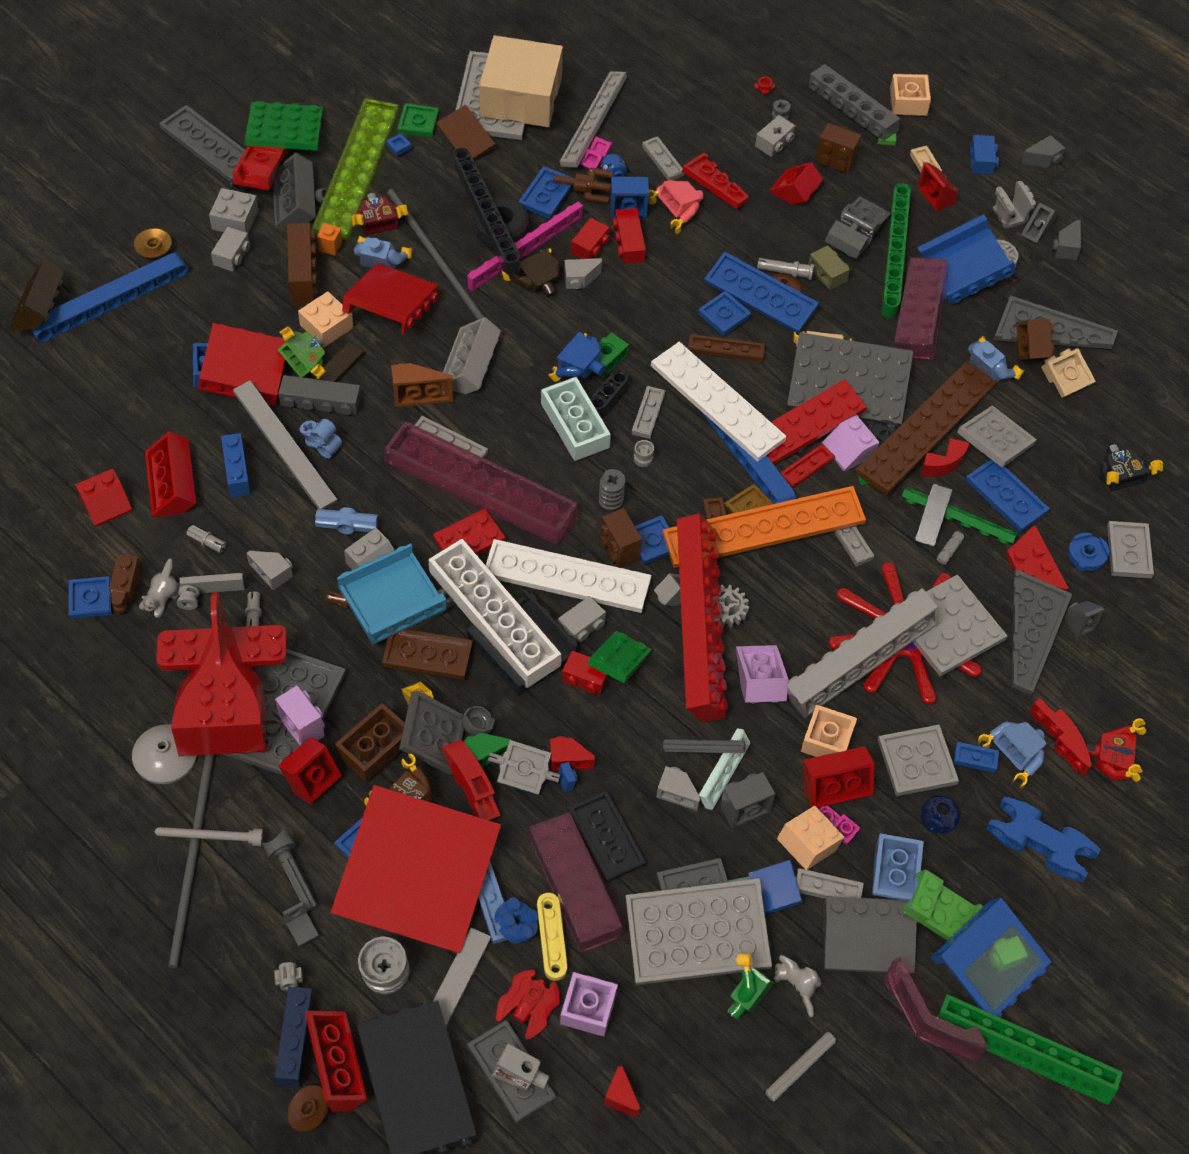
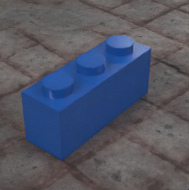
(235, 465)

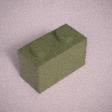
(829, 267)

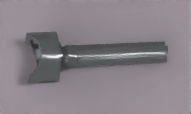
(281, 849)

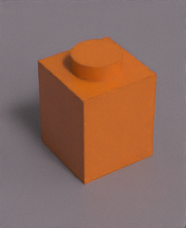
(329, 239)

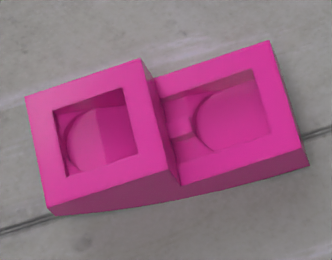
(594, 156)

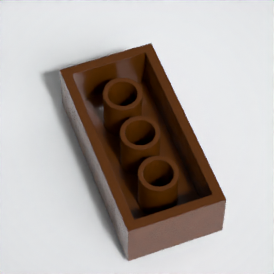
(301, 264)

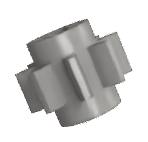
(288, 975)

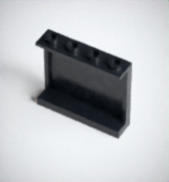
(542, 618)

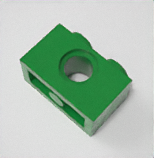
(612, 352)

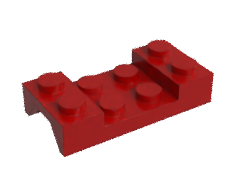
(258, 166)

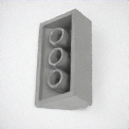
(471, 355)

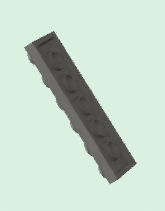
(203, 140)

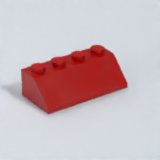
(170, 475)
(336, 1060)

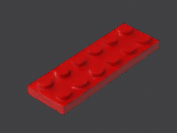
(816, 418)

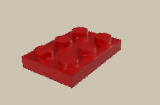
(476, 530)

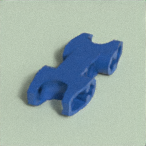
(1055, 845)

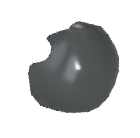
(477, 720)

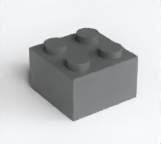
(747, 799)

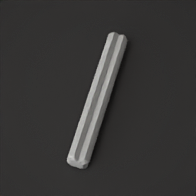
(800, 1066)

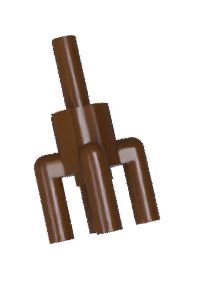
(587, 183)

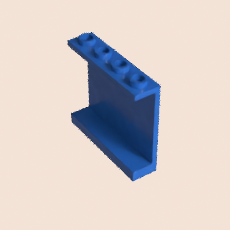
(972, 258)

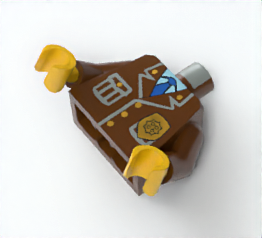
(411, 784)

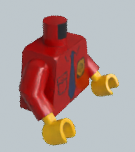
(1117, 752)

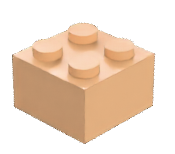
(910, 94)
(325, 318)
(828, 732)
(810, 837)

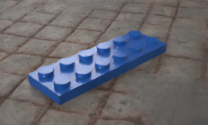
(761, 292)

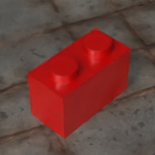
(590, 240)
(580, 674)

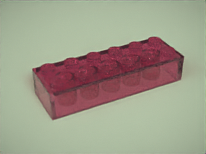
(922, 306)
(575, 882)

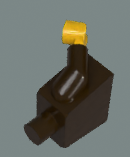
(537, 272)

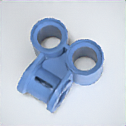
(321, 436)

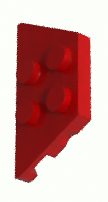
(1033, 558)

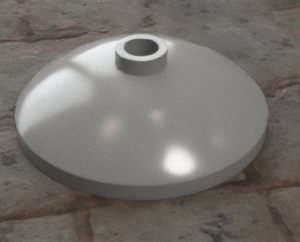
(157, 764)

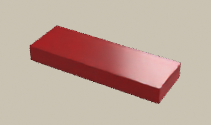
(807, 466)

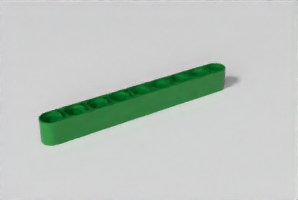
(895, 251)

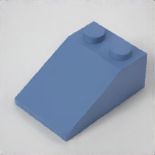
(896, 866)

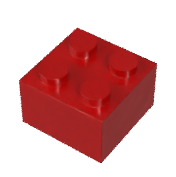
(310, 770)

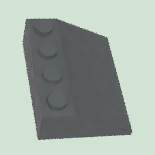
(867, 934)

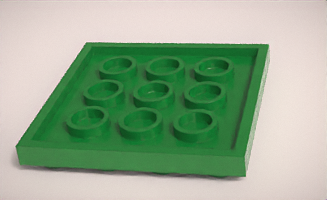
(284, 125)

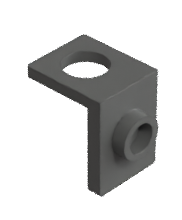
(300, 924)

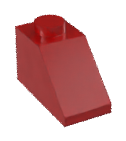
(568, 750)

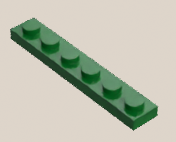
(967, 519)

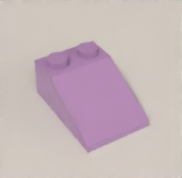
(762, 674)

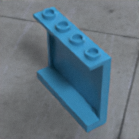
(390, 594)

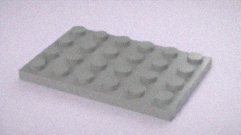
(470, 96)
(697, 931)

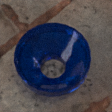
(937, 822)

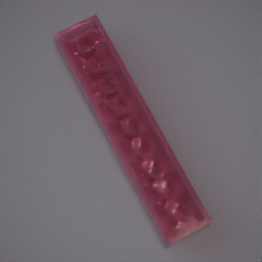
(481, 482)

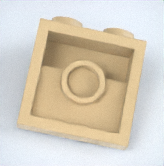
(1068, 372)

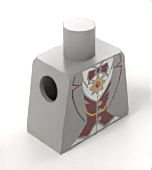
(511, 1068)

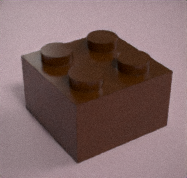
(838, 148)
(1034, 339)
(620, 538)

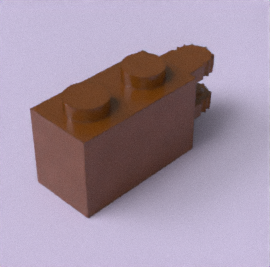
(124, 582)

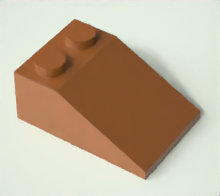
(420, 385)

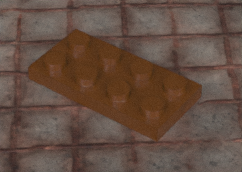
(428, 653)

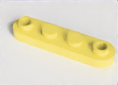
(552, 936)

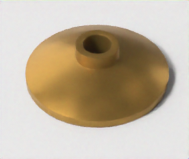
(152, 243)

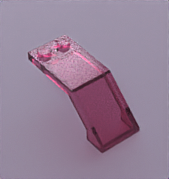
(951, 1038)

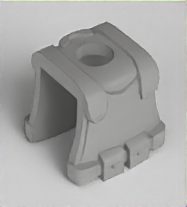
(1020, 208)

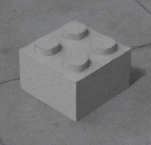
(234, 211)

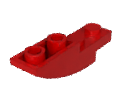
(1069, 740)
(472, 778)

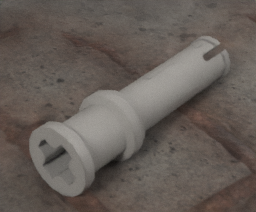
(795, 269)

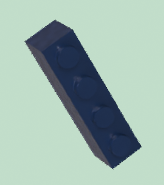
(294, 1038)

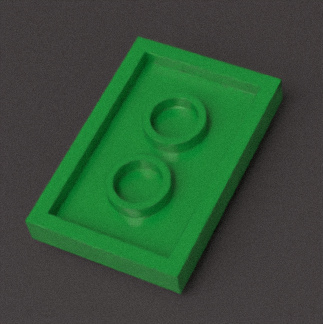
(619, 656)

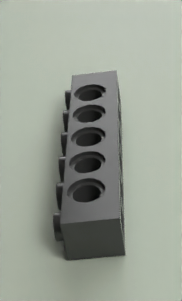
(854, 102)

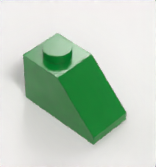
(483, 744)

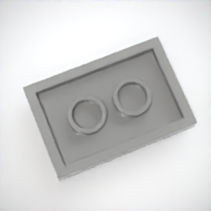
(1130, 549)

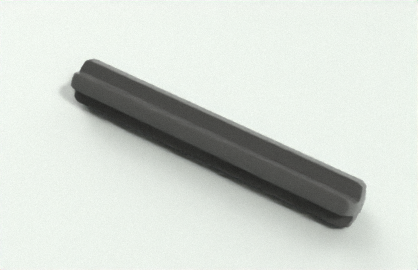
(706, 746)

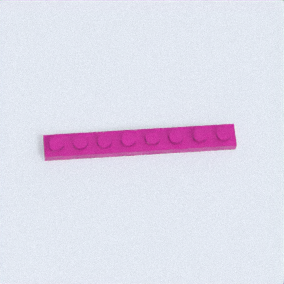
(527, 244)

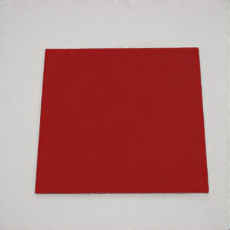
(416, 869)

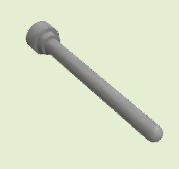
(253, 836)

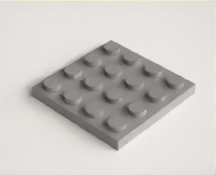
(962, 630)

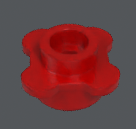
(764, 85)

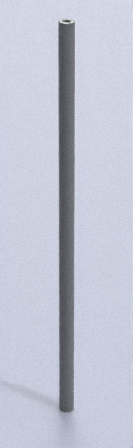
(437, 257)
(190, 865)

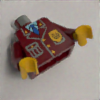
(378, 215)

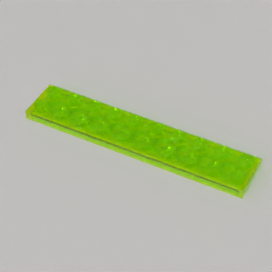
(356, 165)

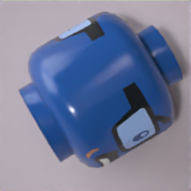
(614, 163)

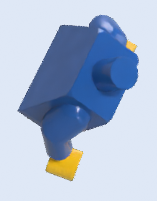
(579, 358)

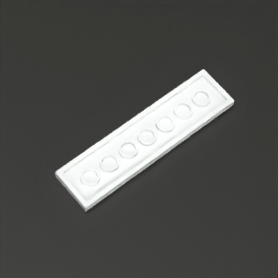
(718, 401)
(568, 575)

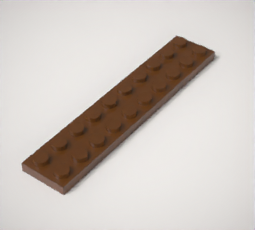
(926, 428)

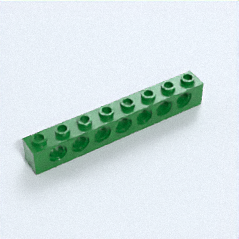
(1035, 1051)

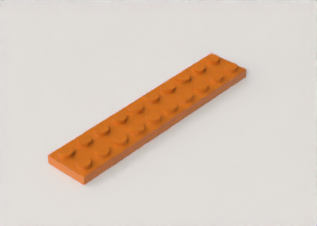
(779, 522)

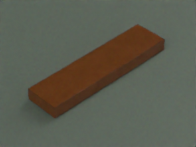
(726, 348)

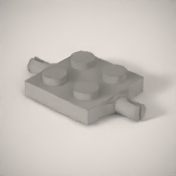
(523, 767)

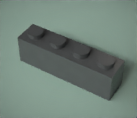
(319, 395)

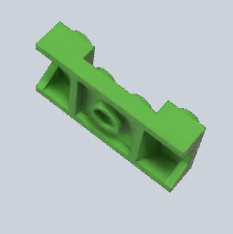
(938, 906)

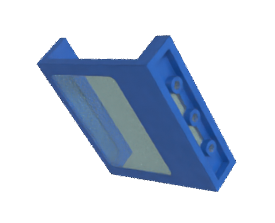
(993, 957)

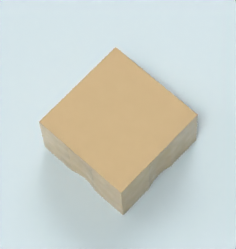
(520, 81)

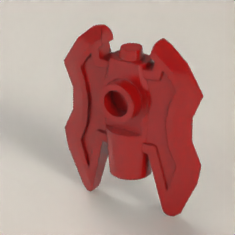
(529, 999)

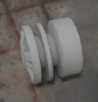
(373, 959)

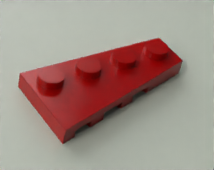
(711, 178)

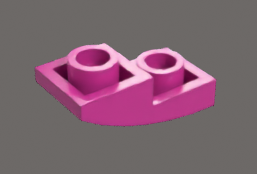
(842, 823)

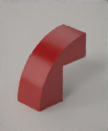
(939, 465)

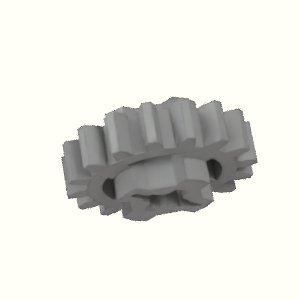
(733, 606)

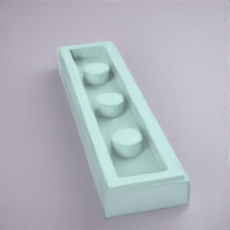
(722, 773)

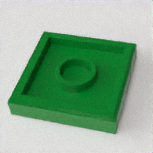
(418, 120)

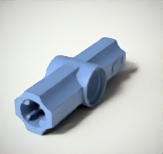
(346, 520)

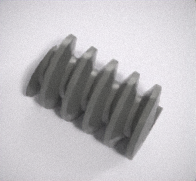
(612, 489)

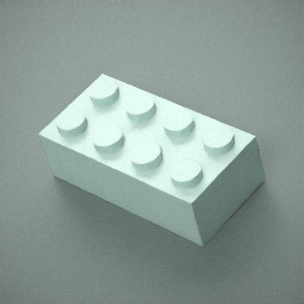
(575, 418)

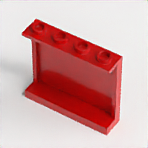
(392, 295)
(241, 356)

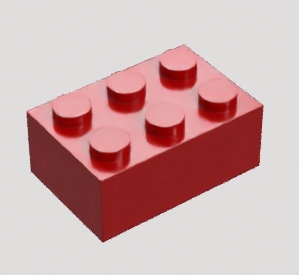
(838, 777)

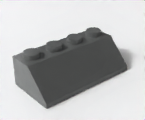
(294, 192)

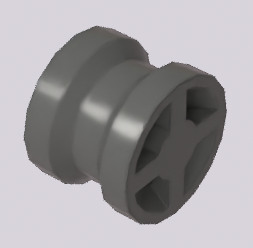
(781, 108)

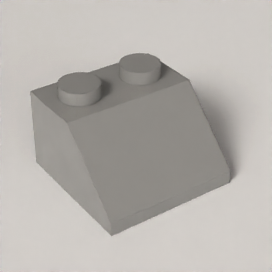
(367, 549)

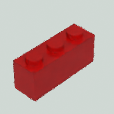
(629, 236)

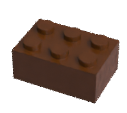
(372, 742)

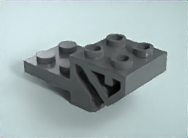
(856, 227)

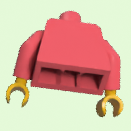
(679, 198)

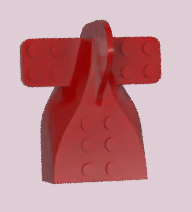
(222, 698)

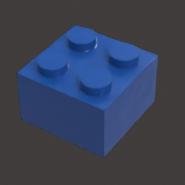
(629, 194)

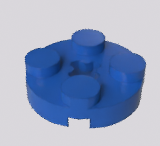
(1084, 561)
(523, 914)

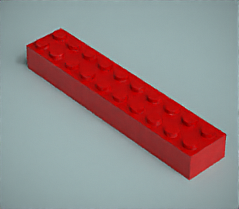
(701, 619)

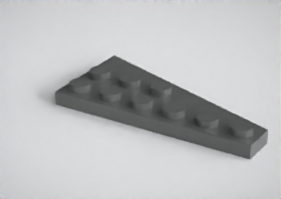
(1066, 328)
(1036, 619)

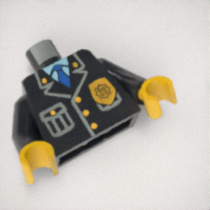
(1126, 468)

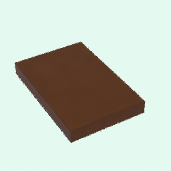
(465, 131)

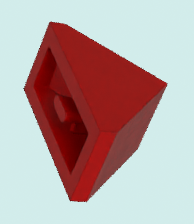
(621, 1096)

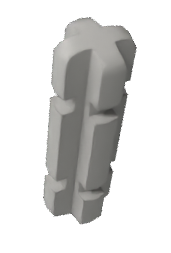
(950, 547)

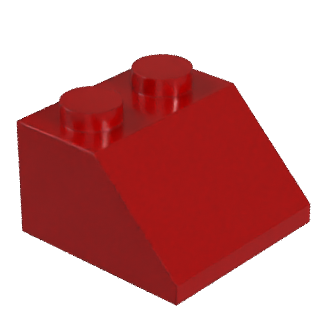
(797, 183)
(936, 187)
(103, 497)

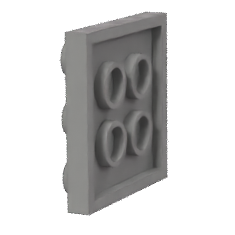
(997, 436)
(918, 760)

